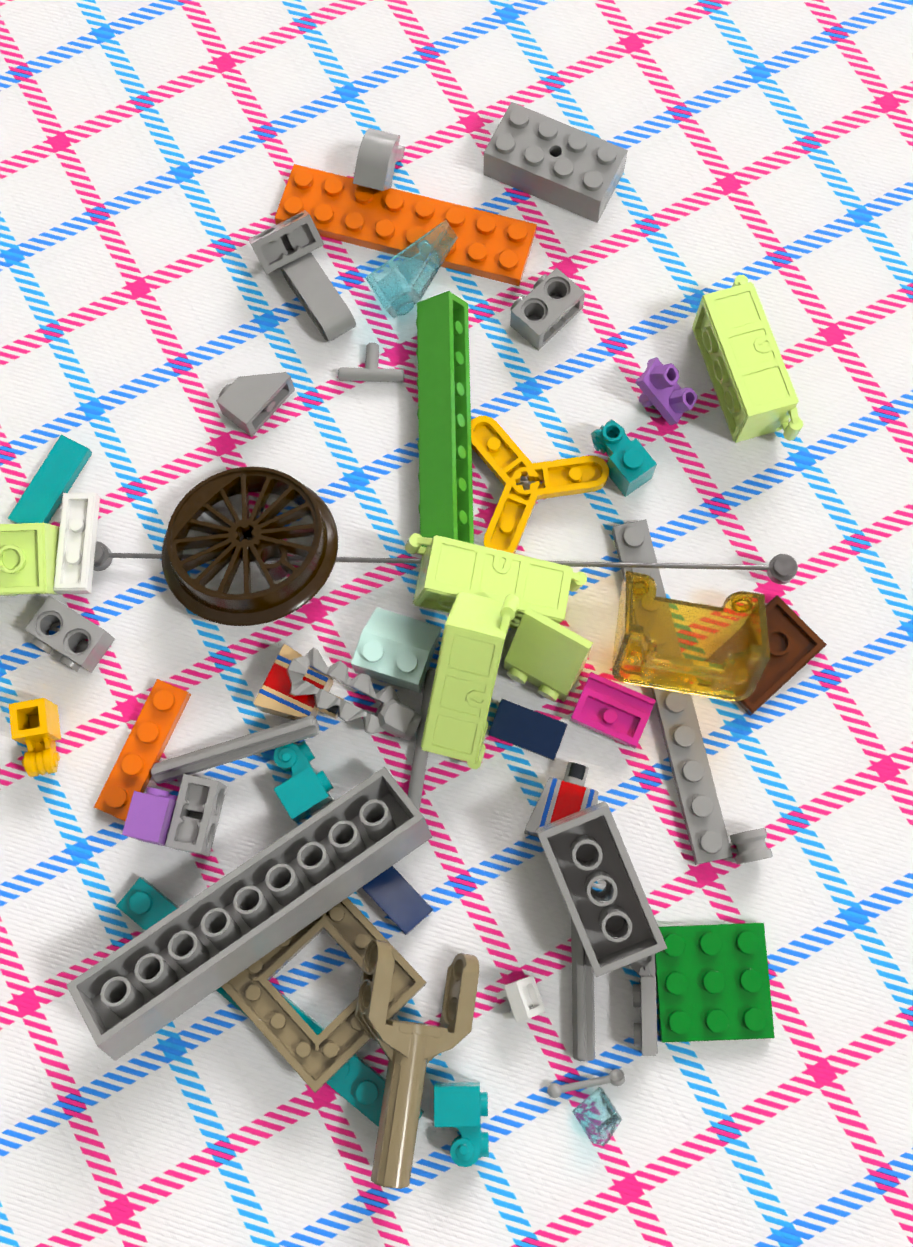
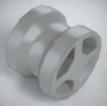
(751, 846)

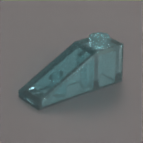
(408, 274)

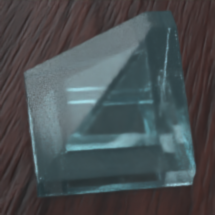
(598, 1117)

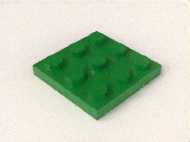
(713, 983)

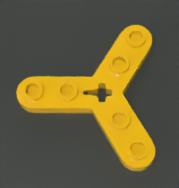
(510, 464)

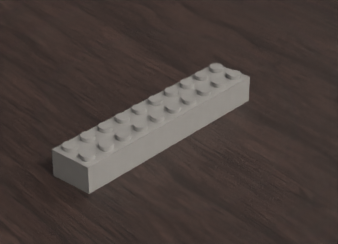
(247, 914)

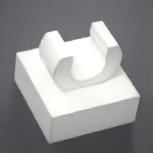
(523, 999)

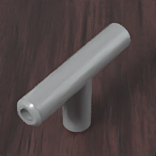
(371, 371)

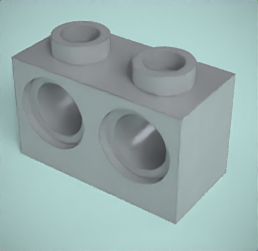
(286, 241)
(553, 312)
(72, 631)
(196, 815)

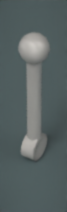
(615, 1077)

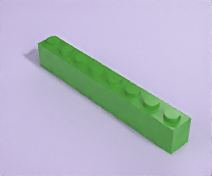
(444, 418)

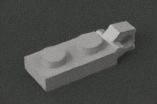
(645, 997)

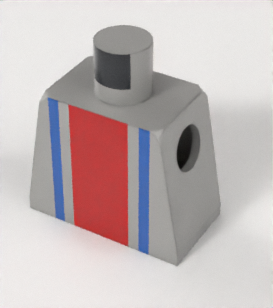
(562, 798)

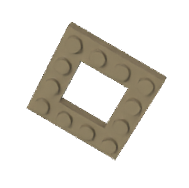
(313, 1055)

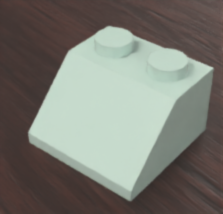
(396, 649)

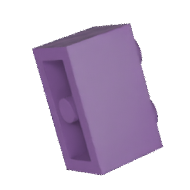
(150, 816)

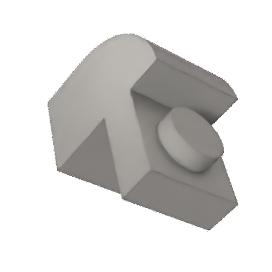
(377, 159)

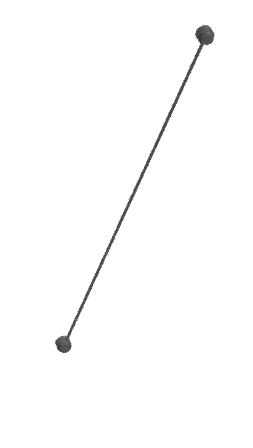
(779, 570)

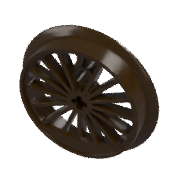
(249, 541)

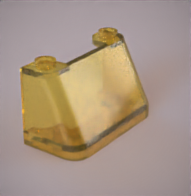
(689, 643)

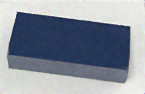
(527, 729)
(398, 899)

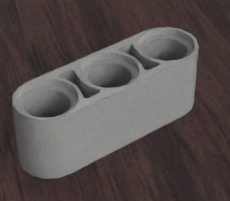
(318, 297)

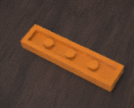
(143, 748)

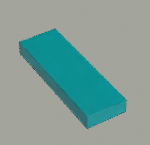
(50, 482)

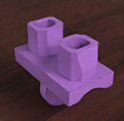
(662, 391)

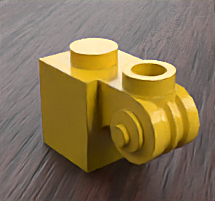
(37, 727)

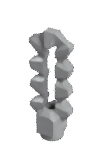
(390, 716)

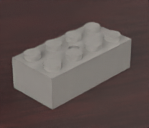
(554, 162)
(611, 923)

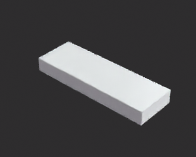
(76, 543)

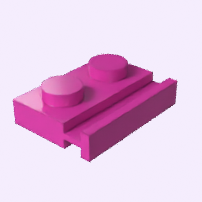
(613, 710)

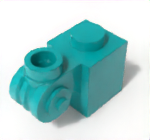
(627, 461)
(305, 789)
(461, 1107)

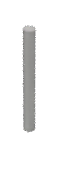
(420, 757)

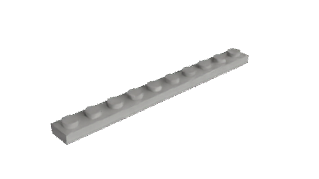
(680, 726)

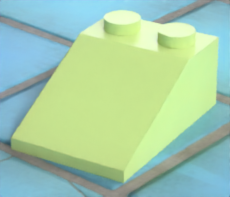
(546, 655)

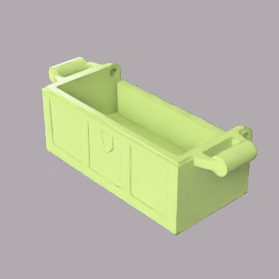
(745, 363)
(28, 558)
(491, 573)
(467, 676)

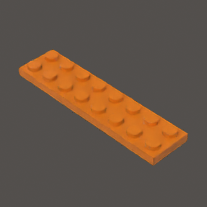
(395, 219)

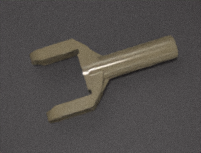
(409, 1051)

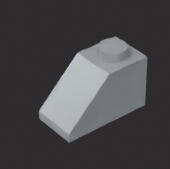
(254, 399)

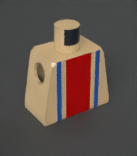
(275, 691)

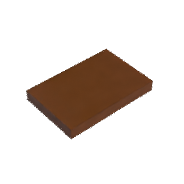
(790, 647)

